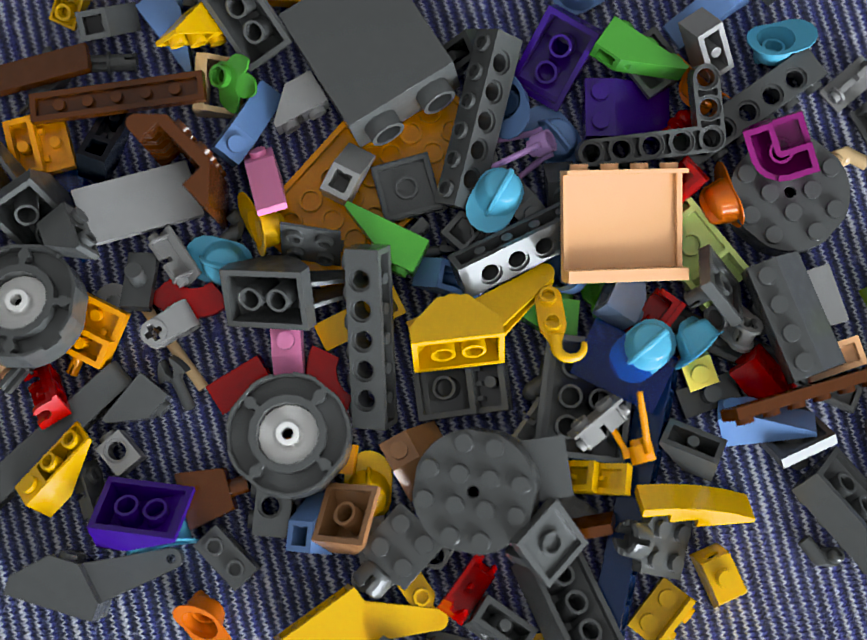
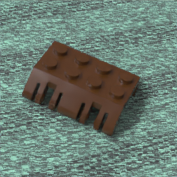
(168, 139)

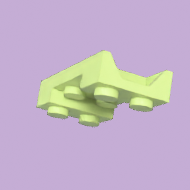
(698, 233)

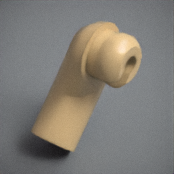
(850, 156)

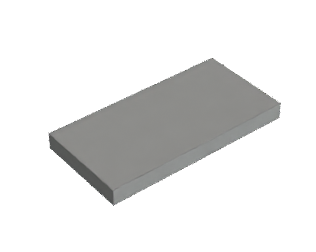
(137, 203)

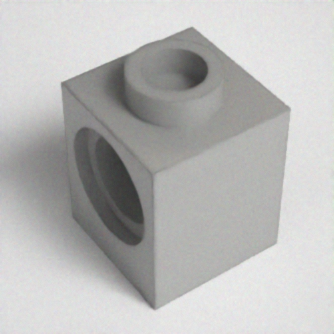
(132, 457)

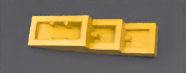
(600, 478)
(694, 502)

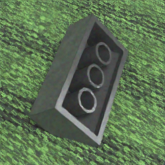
(250, 28)
(792, 317)
(838, 500)
(571, 606)

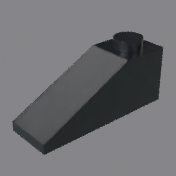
(103, 147)

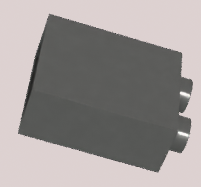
(373, 62)

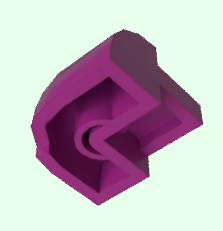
(781, 147)

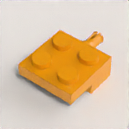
(40, 146)
(99, 337)

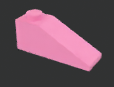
(265, 180)
(287, 351)

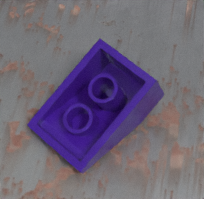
(556, 56)
(621, 108)
(138, 513)

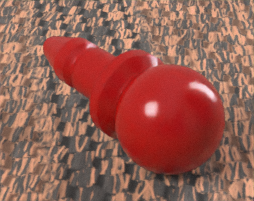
(680, 120)

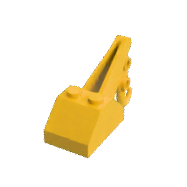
(472, 331)
(352, 618)

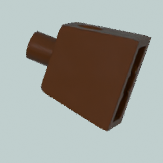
(213, 494)

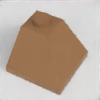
(405, 451)
(345, 517)

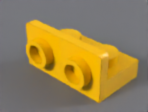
(662, 612)

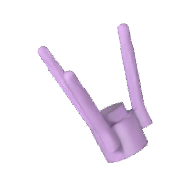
(540, 144)

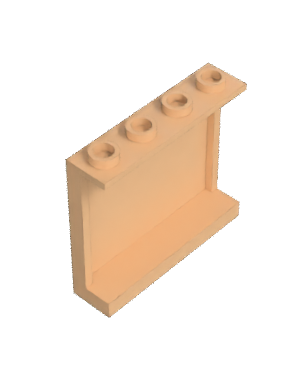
(621, 223)

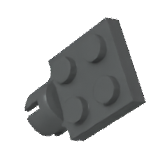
(654, 545)
(395, 553)

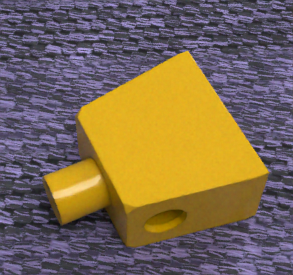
(718, 574)

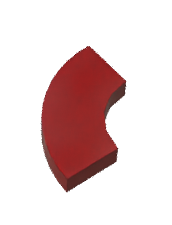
(204, 300)
(324, 368)

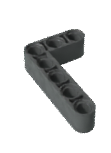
(664, 138)

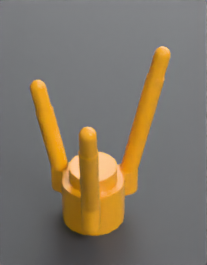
(640, 449)

